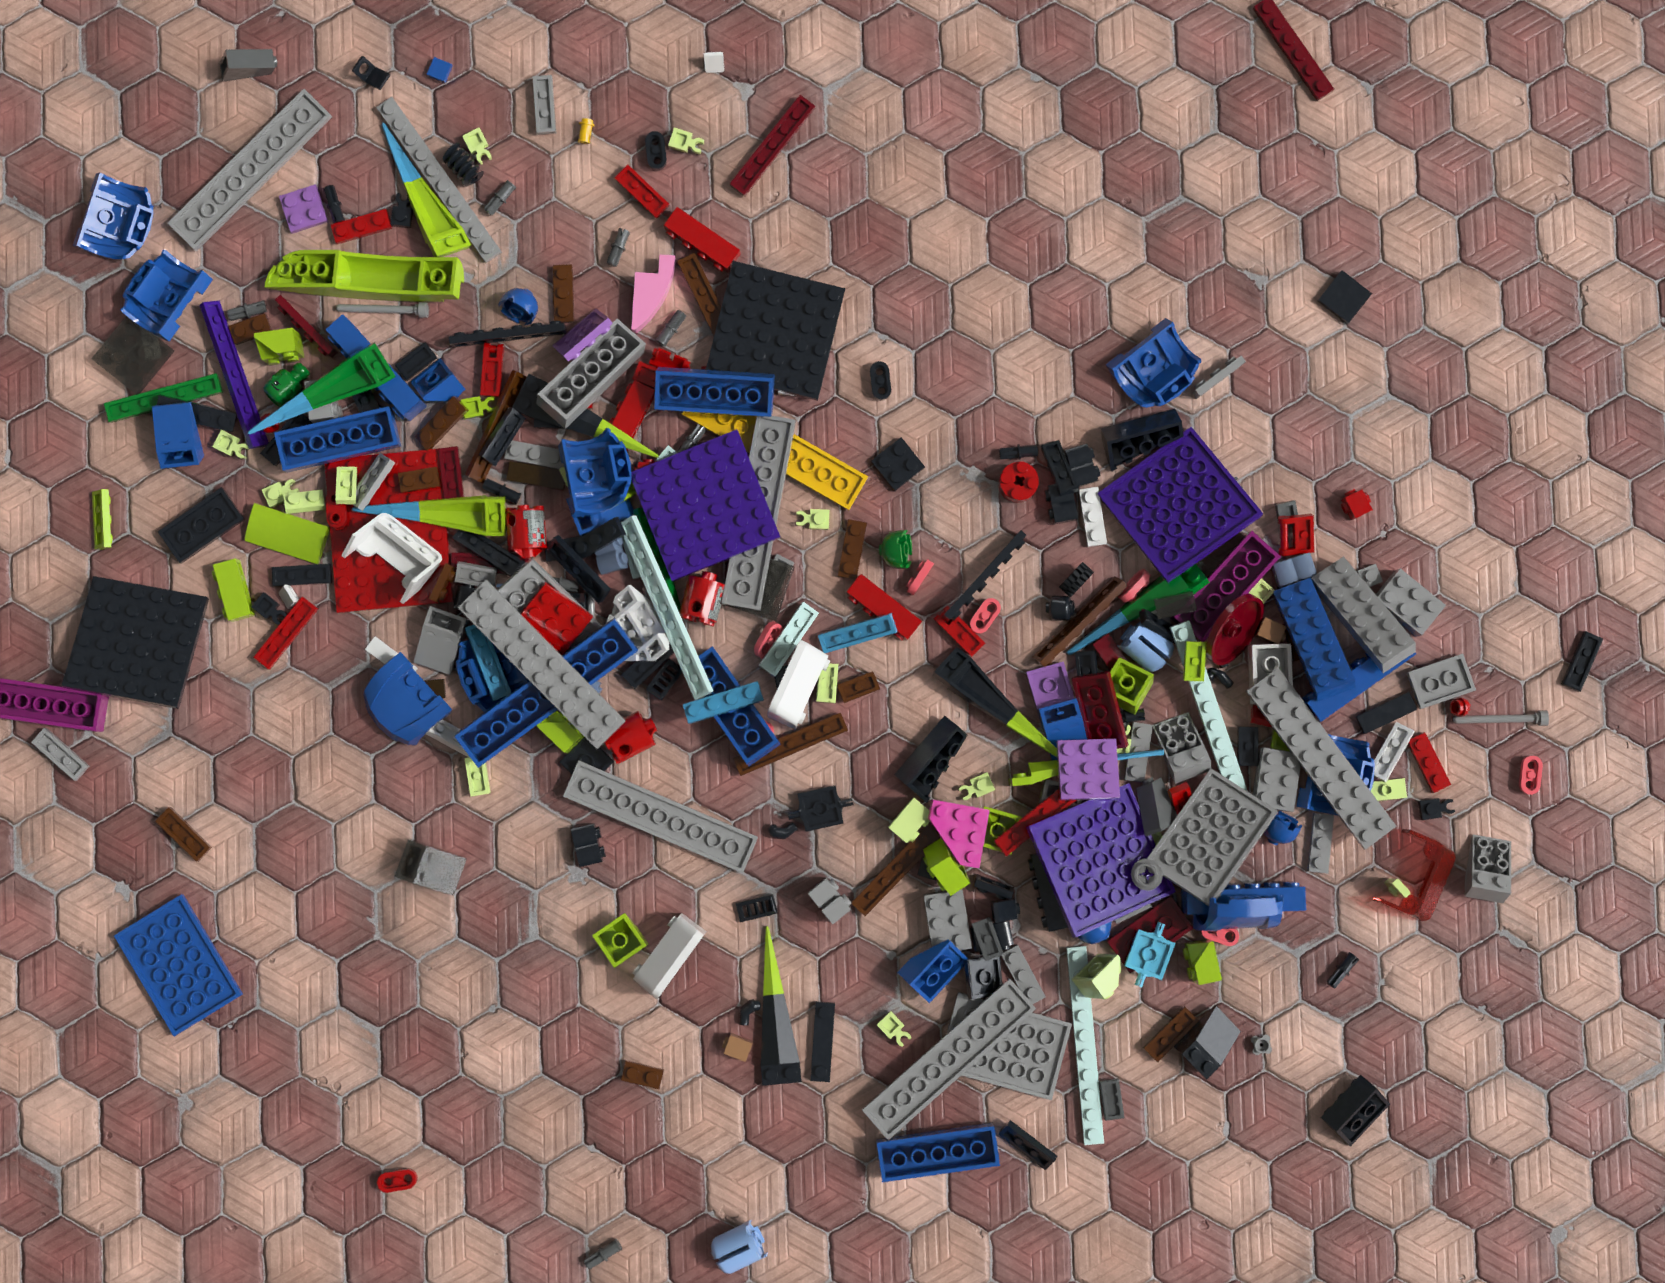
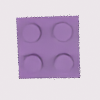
(303, 209)
(1050, 685)

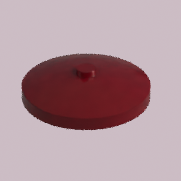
(1234, 629)

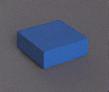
(439, 70)

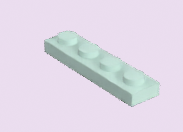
(788, 639)

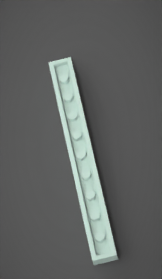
(666, 608)
(1210, 713)
(1085, 1051)

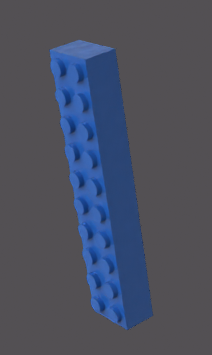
(528, 706)

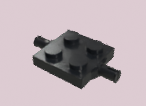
(820, 808)

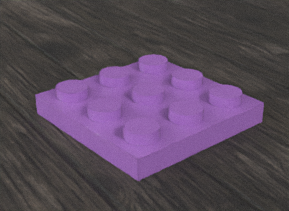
(583, 335)
(1088, 769)

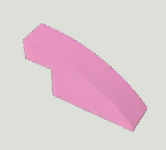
(651, 291)

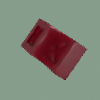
(1108, 651)

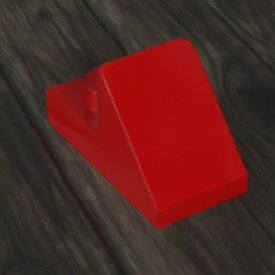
(1179, 796)

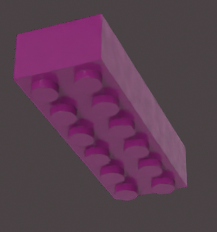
(1229, 580)
(52, 705)

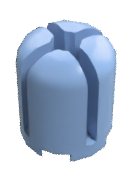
(1134, 646)
(738, 1247)

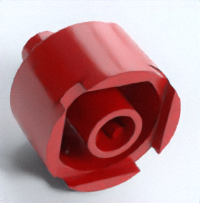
(1018, 493)

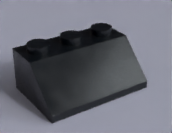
(1355, 1110)

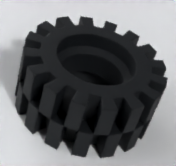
(1076, 579)

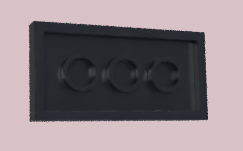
(201, 525)

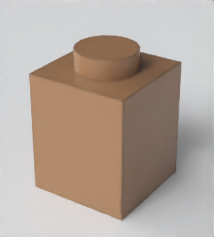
(1271, 631)
(737, 1047)

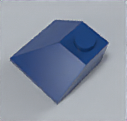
(437, 383)

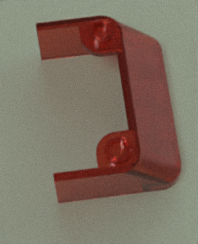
(1423, 905)

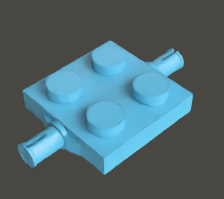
(1149, 954)

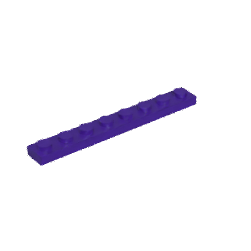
(233, 372)

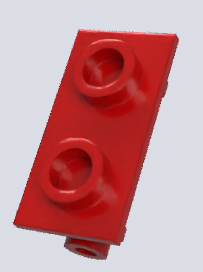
(662, 358)

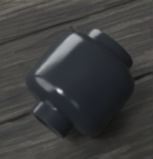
(1060, 608)

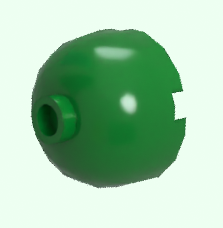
(896, 548)

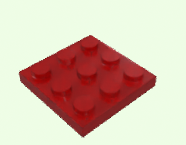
(556, 617)

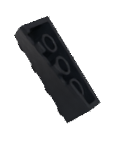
(1140, 436)
(931, 758)
(1053, 917)

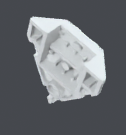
(641, 624)

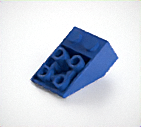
(176, 435)
(588, 523)
(1062, 722)

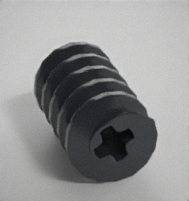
(460, 166)

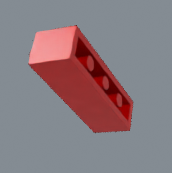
(701, 239)
(633, 408)
(879, 603)

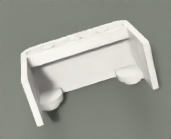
(399, 548)
(797, 685)
(668, 955)

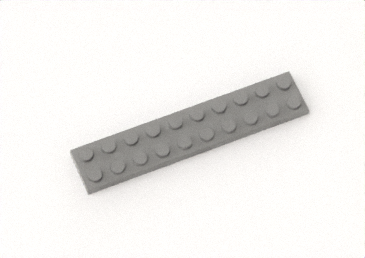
(249, 170)
(770, 461)
(541, 664)
(1321, 758)
(660, 816)
(948, 1059)

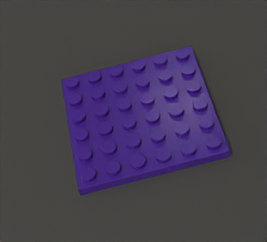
(704, 505)
(1180, 505)
(1091, 860)

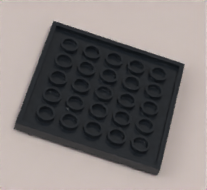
(776, 328)
(135, 642)

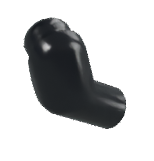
(1221, 676)
(782, 833)
(746, 1009)

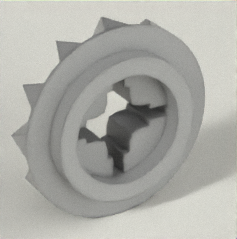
(1140, 880)

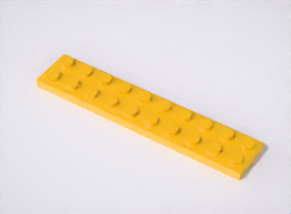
(806, 462)

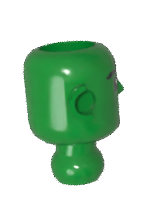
(285, 384)

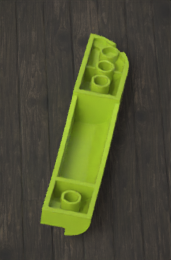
(367, 276)

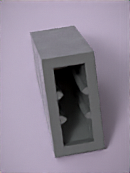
(247, 63)
(1155, 806)

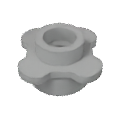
(1266, 1048)

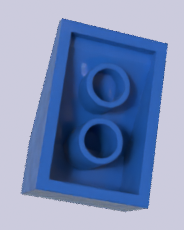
(933, 969)

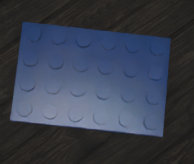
(178, 965)

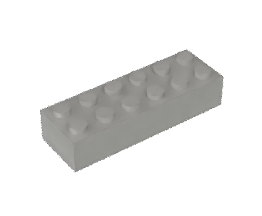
(590, 374)
(1363, 615)

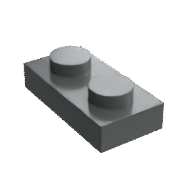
(987, 939)

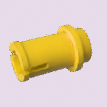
(585, 130)

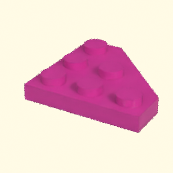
(961, 830)

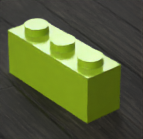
(233, 590)

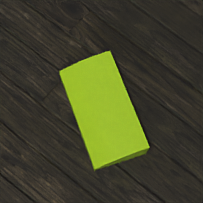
(286, 533)

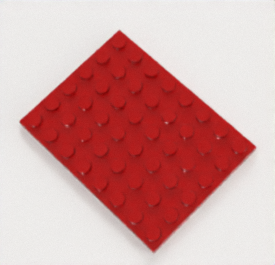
(371, 581)

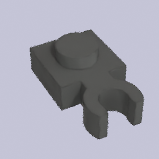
(1286, 509)

